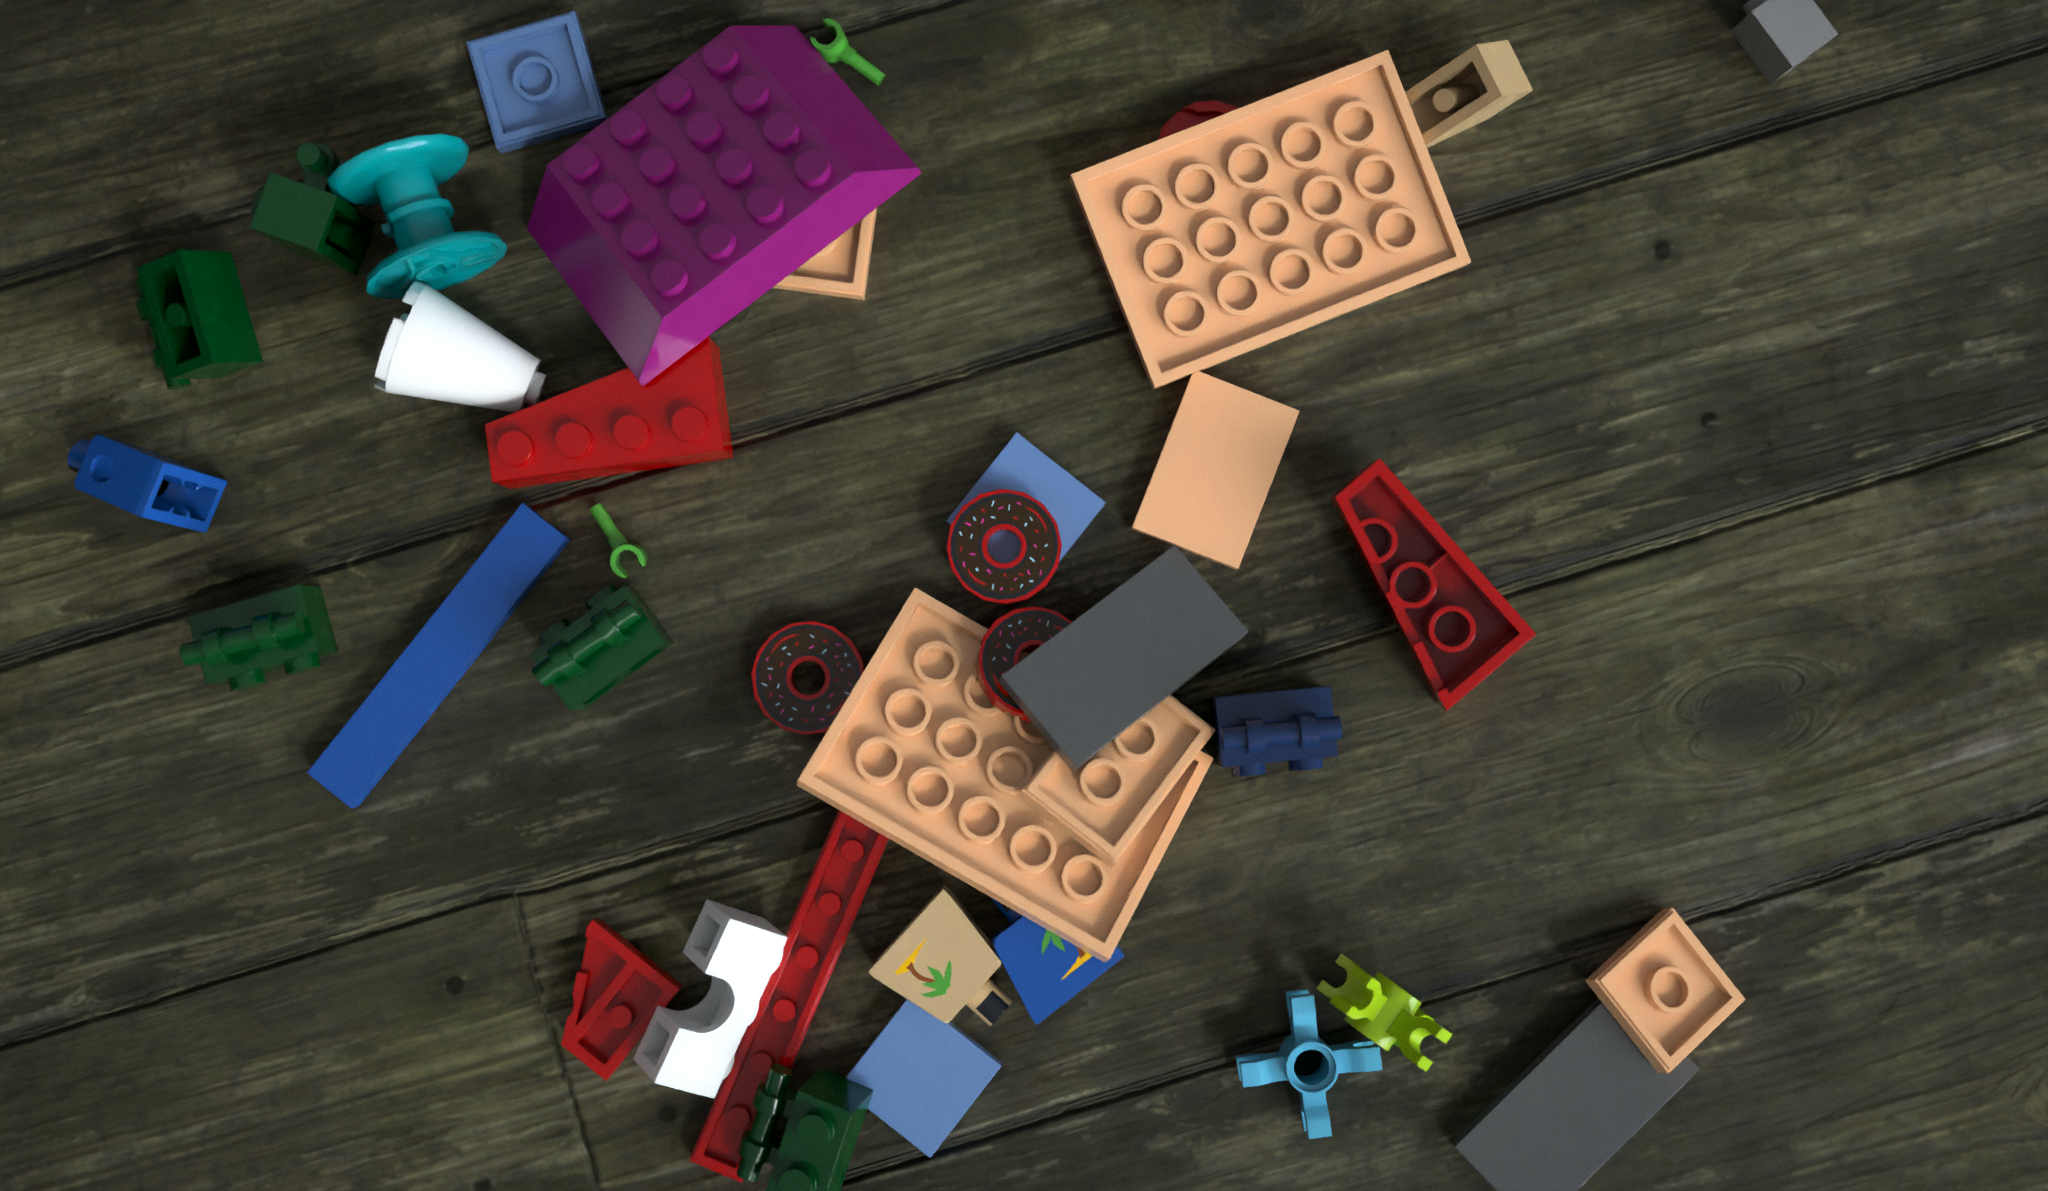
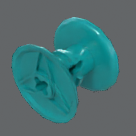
(405, 182)

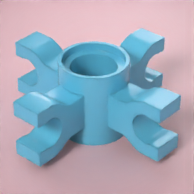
(1279, 1066)

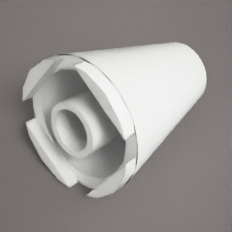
(455, 357)

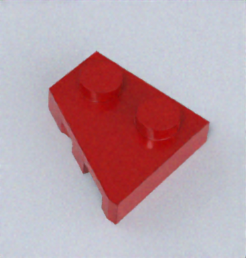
(613, 1000)

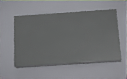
(1122, 657)
(1569, 1108)

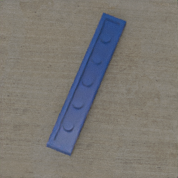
(438, 656)

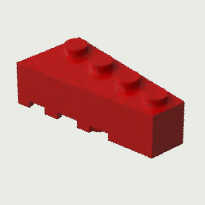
(617, 426)
(1435, 593)

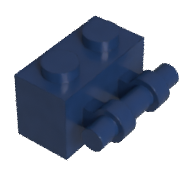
(1275, 728)

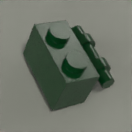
(308, 217)
(196, 316)
(261, 636)
(599, 647)
(818, 1136)

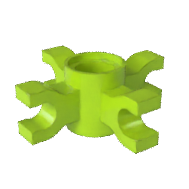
(1383, 1011)

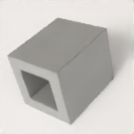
(1782, 34)

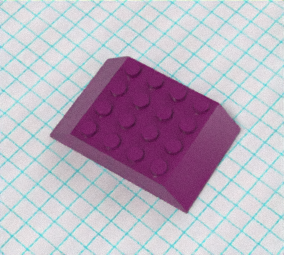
(712, 191)

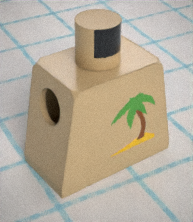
(944, 962)

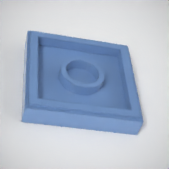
(537, 82)
(1030, 471)
(923, 1075)

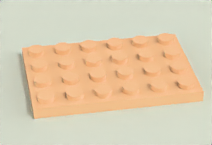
(1270, 219)
(943, 777)

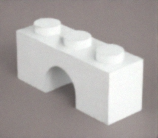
(699, 1044)

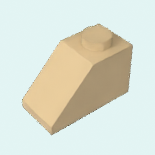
(1467, 91)

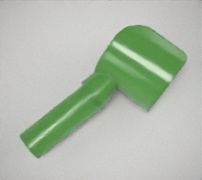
(841, 51)
(616, 540)

